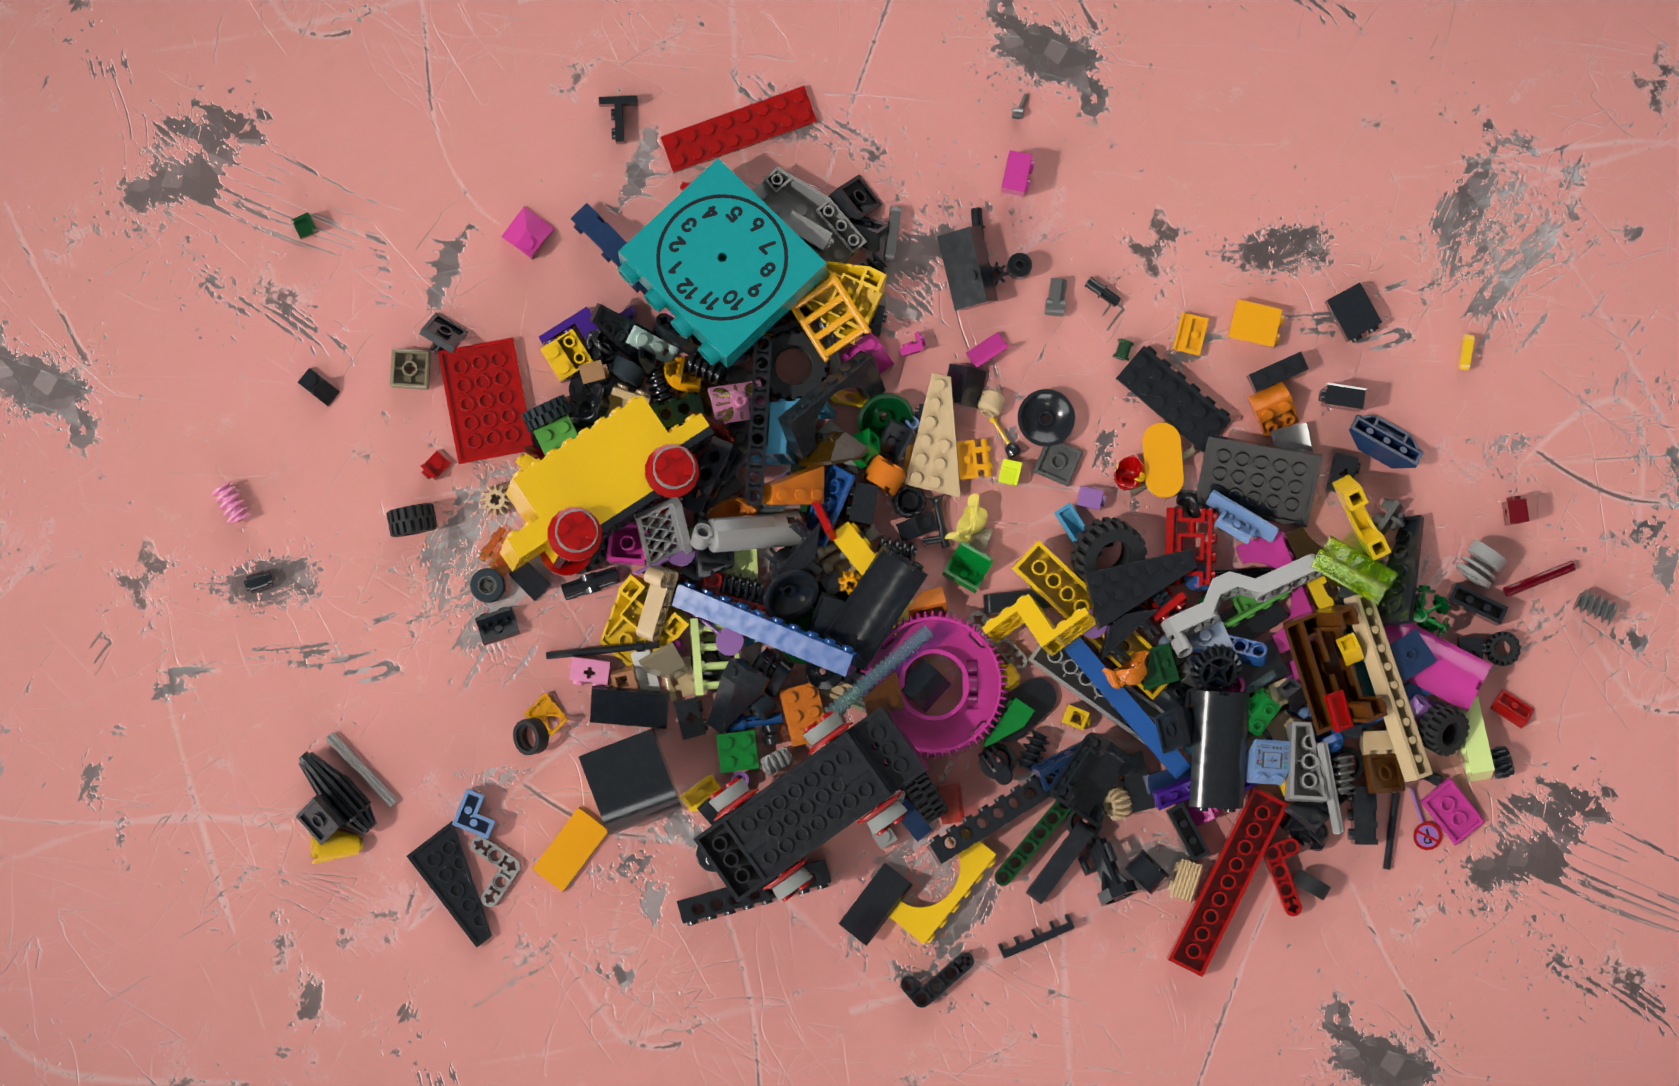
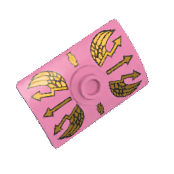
(733, 401)

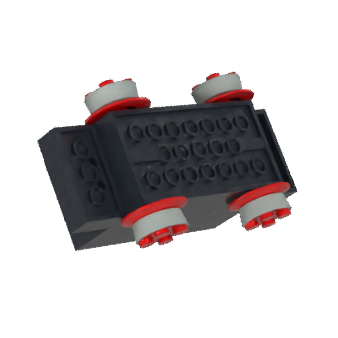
(810, 803)

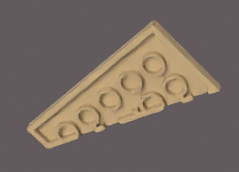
(934, 453)

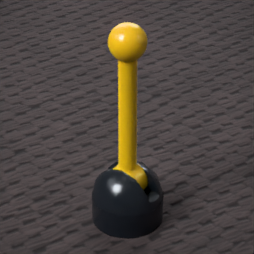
(1011, 449)

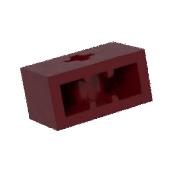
(1515, 510)

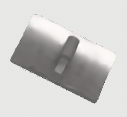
(1293, 437)

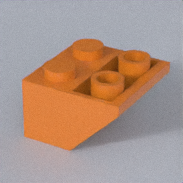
(1273, 408)

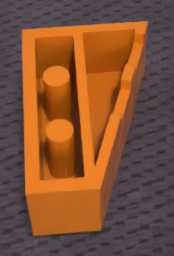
(797, 488)

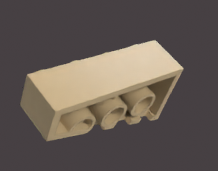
(1376, 742)

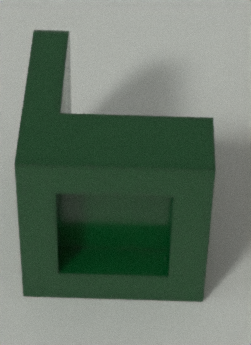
(304, 225)

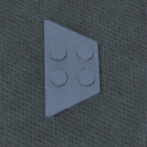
(1213, 634)

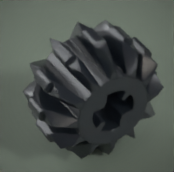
(1502, 762)

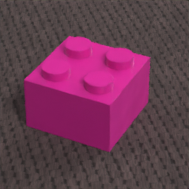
(1016, 173)
(626, 547)

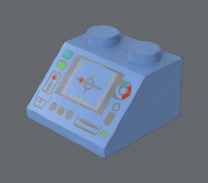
(1267, 762)

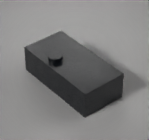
(967, 268)

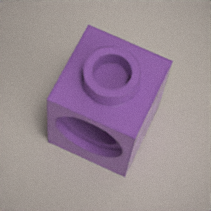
(1090, 498)

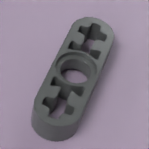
(892, 235)

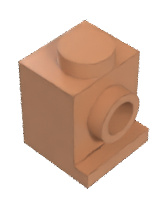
(631, 682)

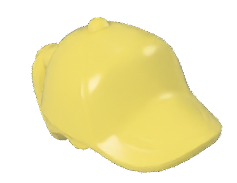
(971, 522)

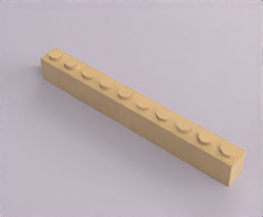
(1388, 684)

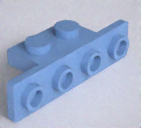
(1240, 521)

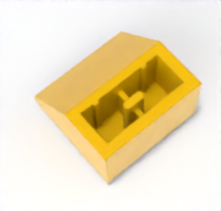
(566, 355)

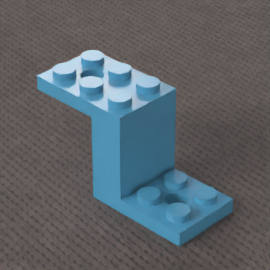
(778, 449)

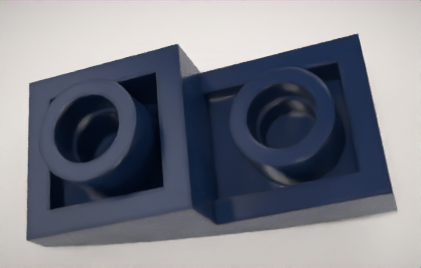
(914, 822)

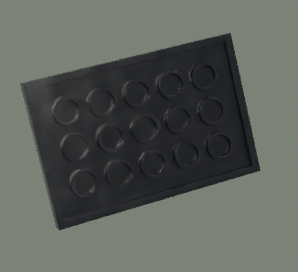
(1260, 477)

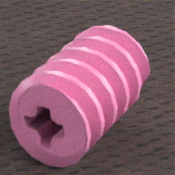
(230, 503)

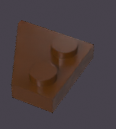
(885, 693)

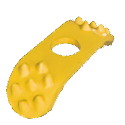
(839, 397)

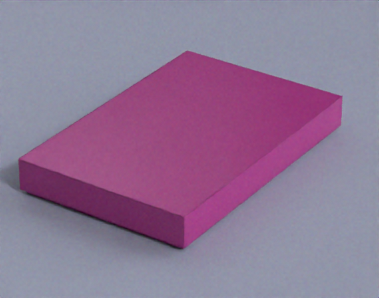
(1452, 811)

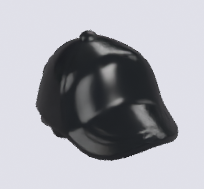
(592, 408)

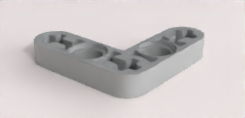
(502, 872)

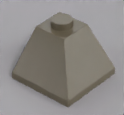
(664, 662)

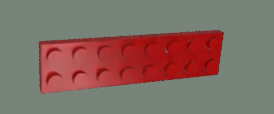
(738, 129)

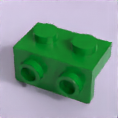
(1261, 712)

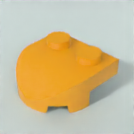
(678, 378)

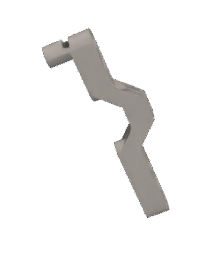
(1229, 585)

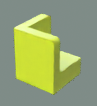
(1009, 472)

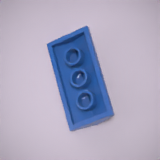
(836, 489)

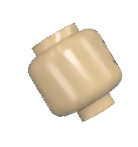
(991, 403)

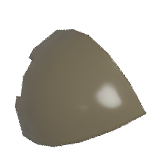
(980, 540)

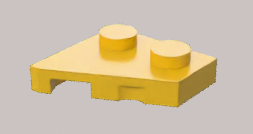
(700, 792)

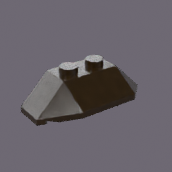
(833, 449)

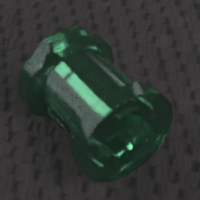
(1123, 349)

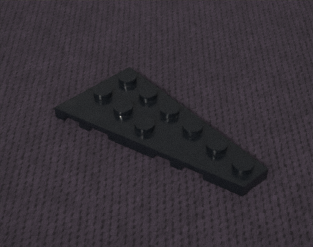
(1124, 586)
(1399, 601)
(447, 873)

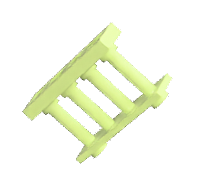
(700, 666)

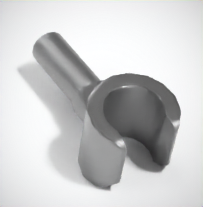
(1018, 112)

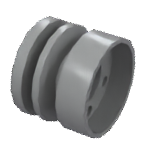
(1481, 563)

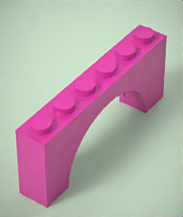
(1275, 556)

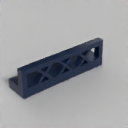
(1052, 764)

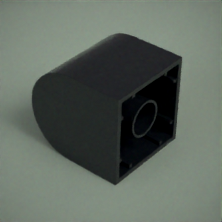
(630, 781)

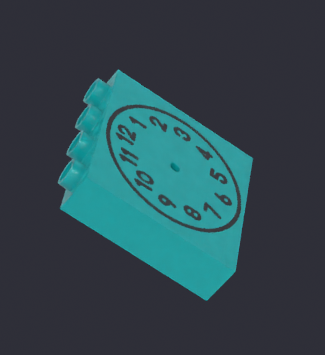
(721, 264)

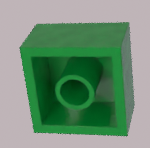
(737, 751)

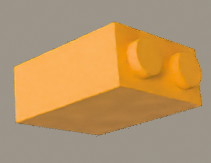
(1255, 324)

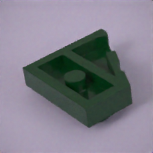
(1160, 667)

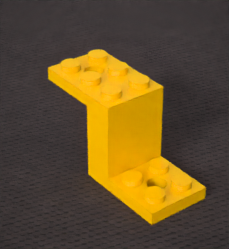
(1030, 612)

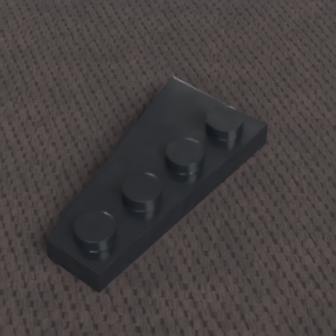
(617, 329)

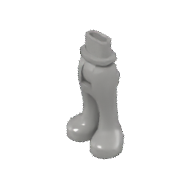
(828, 562)

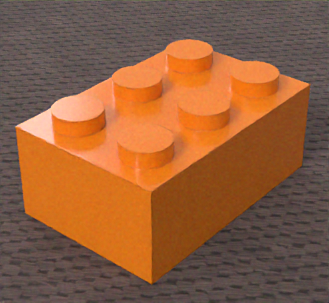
(801, 709)

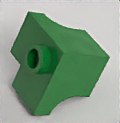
(871, 441)

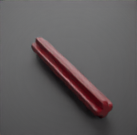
(1539, 578)

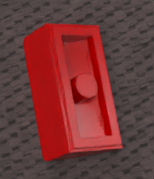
(1512, 708)

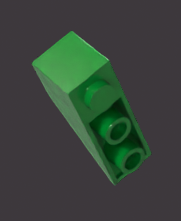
(1014, 718)

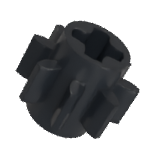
(1000, 270)

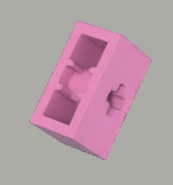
(601, 670)

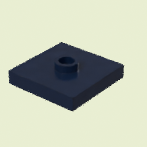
(1411, 655)

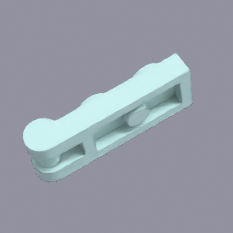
(640, 337)

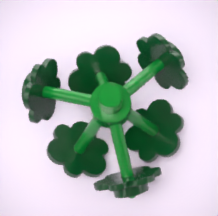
(1422, 614)

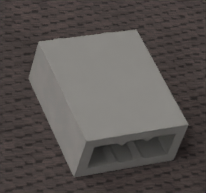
(810, 232)

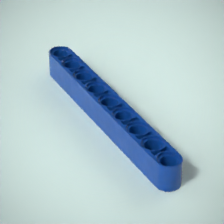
(1125, 706)

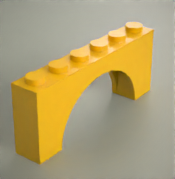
(924, 920)

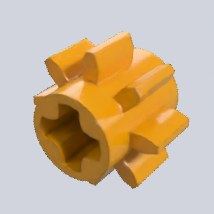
(844, 581)

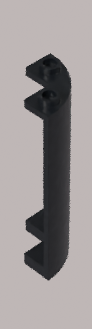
(876, 603)
(1219, 750)

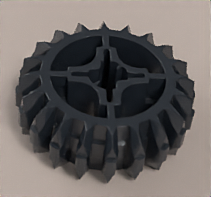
(1224, 660)

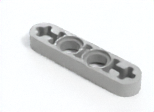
(1019, 653)

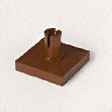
(1383, 774)

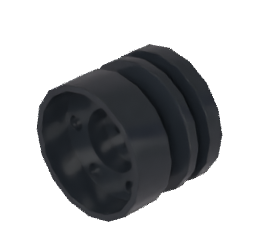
(775, 671)

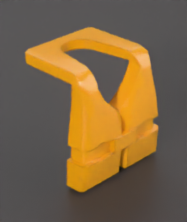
(543, 709)

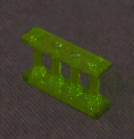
(1354, 570)

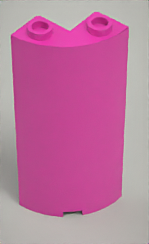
(1454, 675)

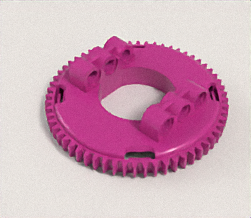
(980, 684)

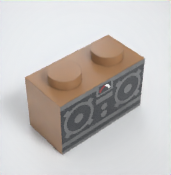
(594, 373)

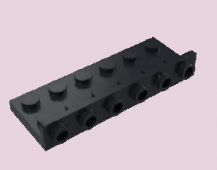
(1173, 397)

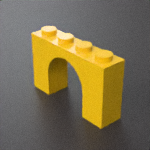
(1353, 501)

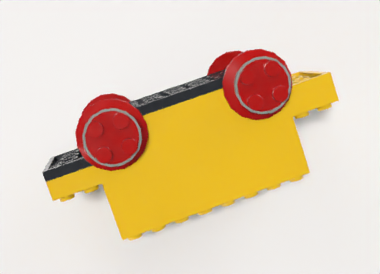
(600, 484)

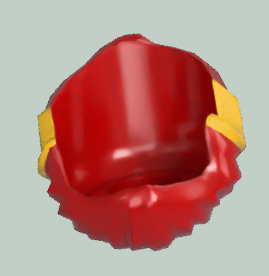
(1129, 473)

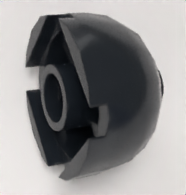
(1304, 835)

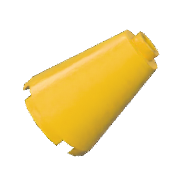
(338, 846)

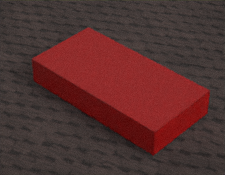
(825, 521)
(1338, 710)

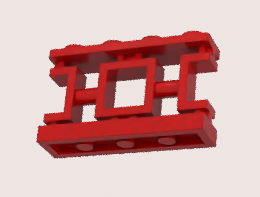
(1206, 547)

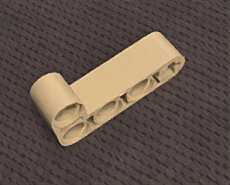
(657, 602)

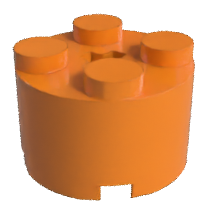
(885, 476)

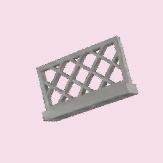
(676, 525)

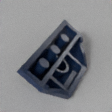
(1385, 442)

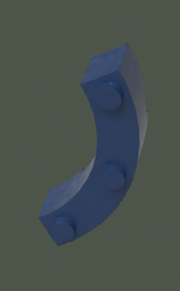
(603, 235)

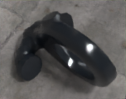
(597, 338)
(1184, 498)

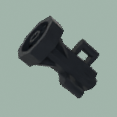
(1114, 884)

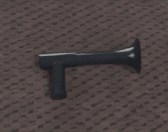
(936, 501)

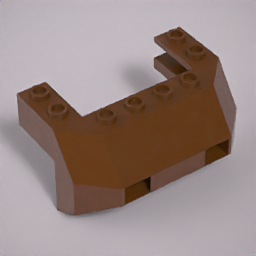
(1322, 666)

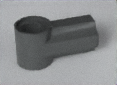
(1056, 299)

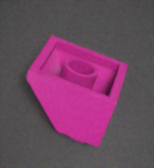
(527, 232)
(871, 346)

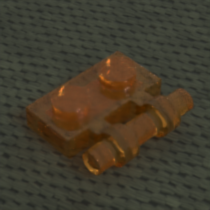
(497, 562)

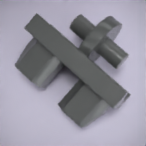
(1392, 517)

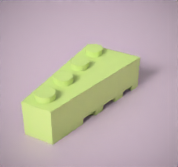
(1476, 750)

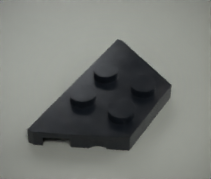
(708, 562)

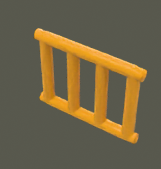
(854, 312)

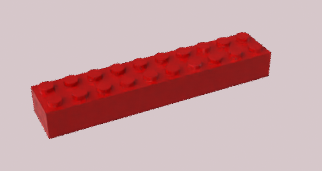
(1227, 881)

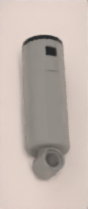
(747, 532)

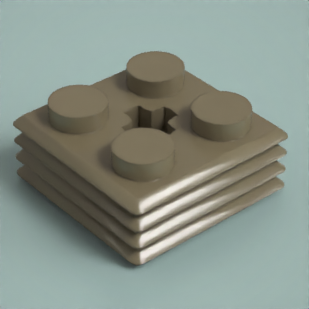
(401, 360)

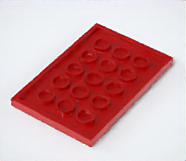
(485, 400)

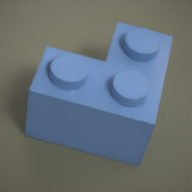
(469, 817)

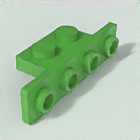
(1247, 607)

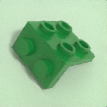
(968, 567)

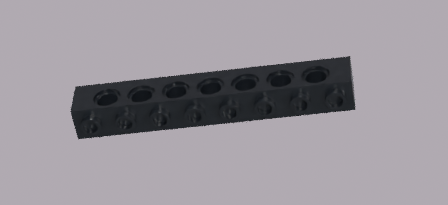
(937, 844)
(686, 905)

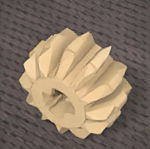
(489, 497)
(1117, 804)

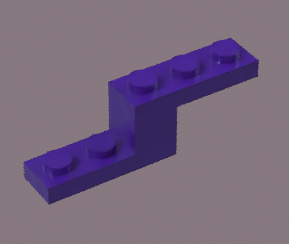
(581, 320)
(1178, 792)

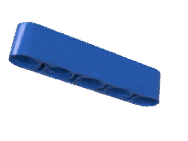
(1250, 650)

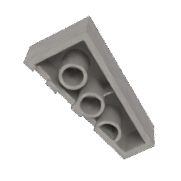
(1304, 776)

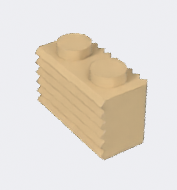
(1185, 879)

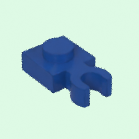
(1334, 742)

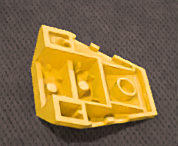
(864, 287)
(625, 617)

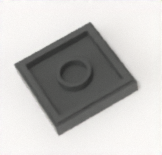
(1058, 463)

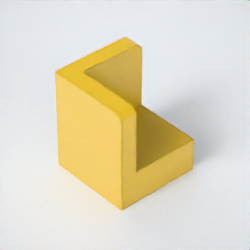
(1350, 649)

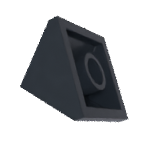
(966, 384)
(925, 685)

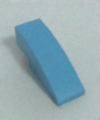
(1070, 522)

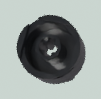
(1147, 871)

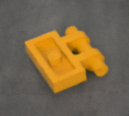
(967, 459)

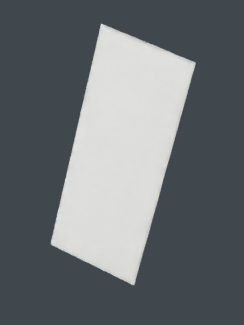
(646, 680)

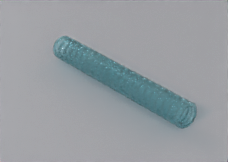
(881, 670)

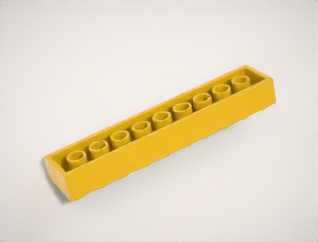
(1068, 593)

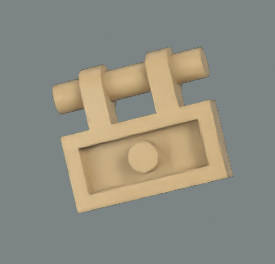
(686, 682)

